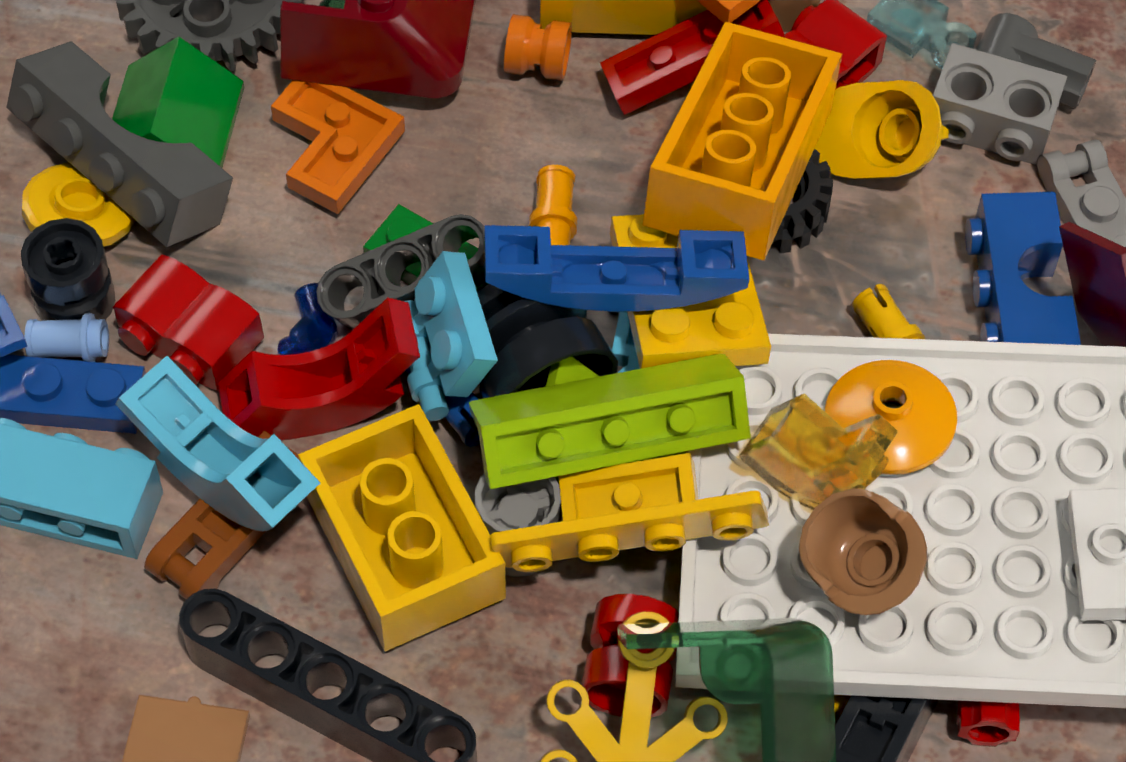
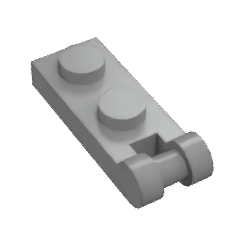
(1094, 206)

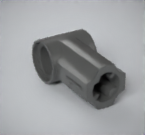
(1018, 40)

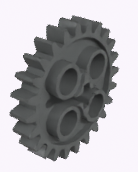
(213, 26)

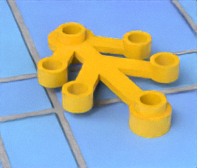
(635, 713)

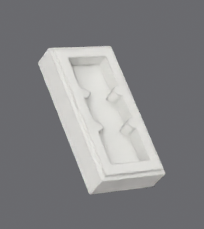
(1099, 551)

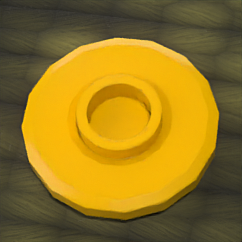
(67, 193)

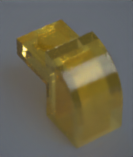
(812, 456)

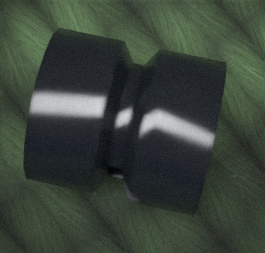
(67, 271)

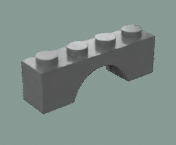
(161, 185)

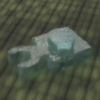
(920, 25)

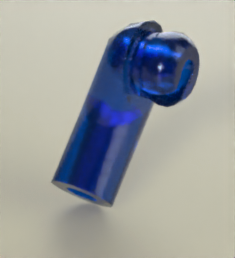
(315, 327)

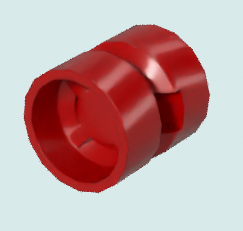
(607, 668)

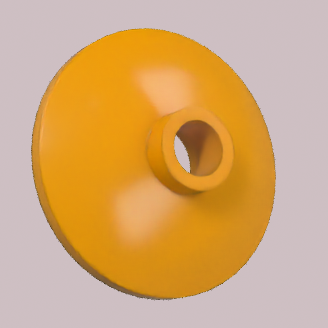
(923, 422)

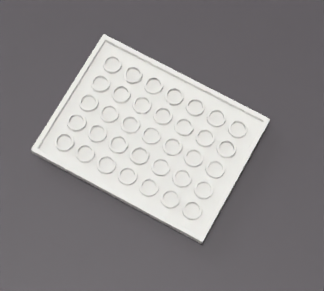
(999, 576)

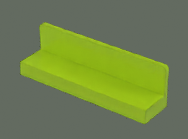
(611, 420)

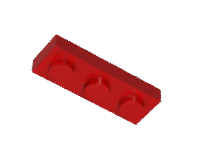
(675, 56)

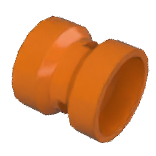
(532, 47)

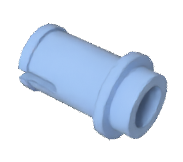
(68, 338)

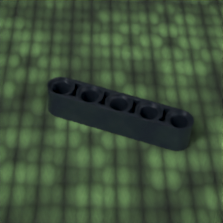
(310, 666)

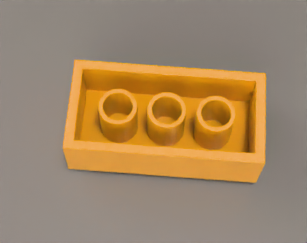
(742, 137)

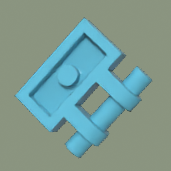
(450, 336)

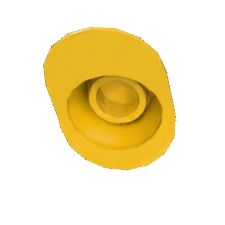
(881, 130)

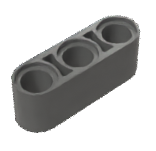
(382, 267)

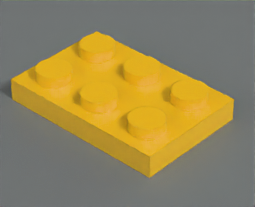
(719, 326)

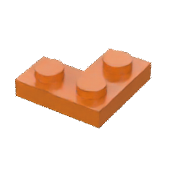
(347, 138)

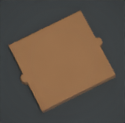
(185, 731)

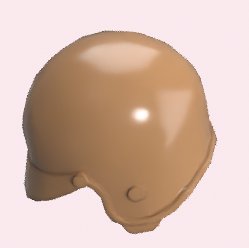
(863, 551)

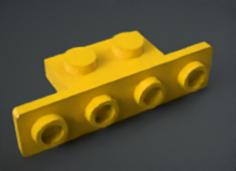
(629, 508)

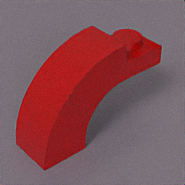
(326, 386)

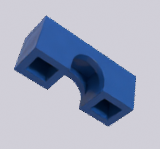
(1014, 241)

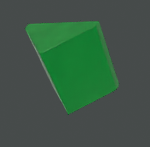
(180, 98)

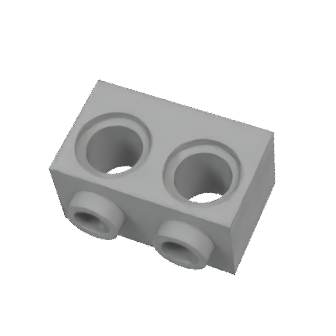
(997, 103)

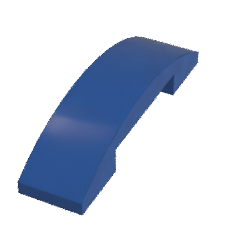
(612, 277)

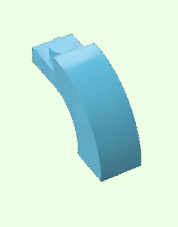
(221, 463)

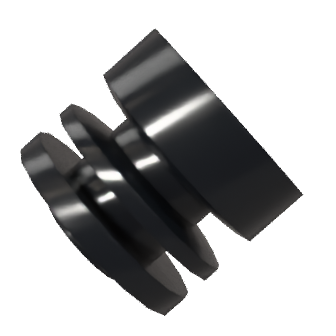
(533, 337)

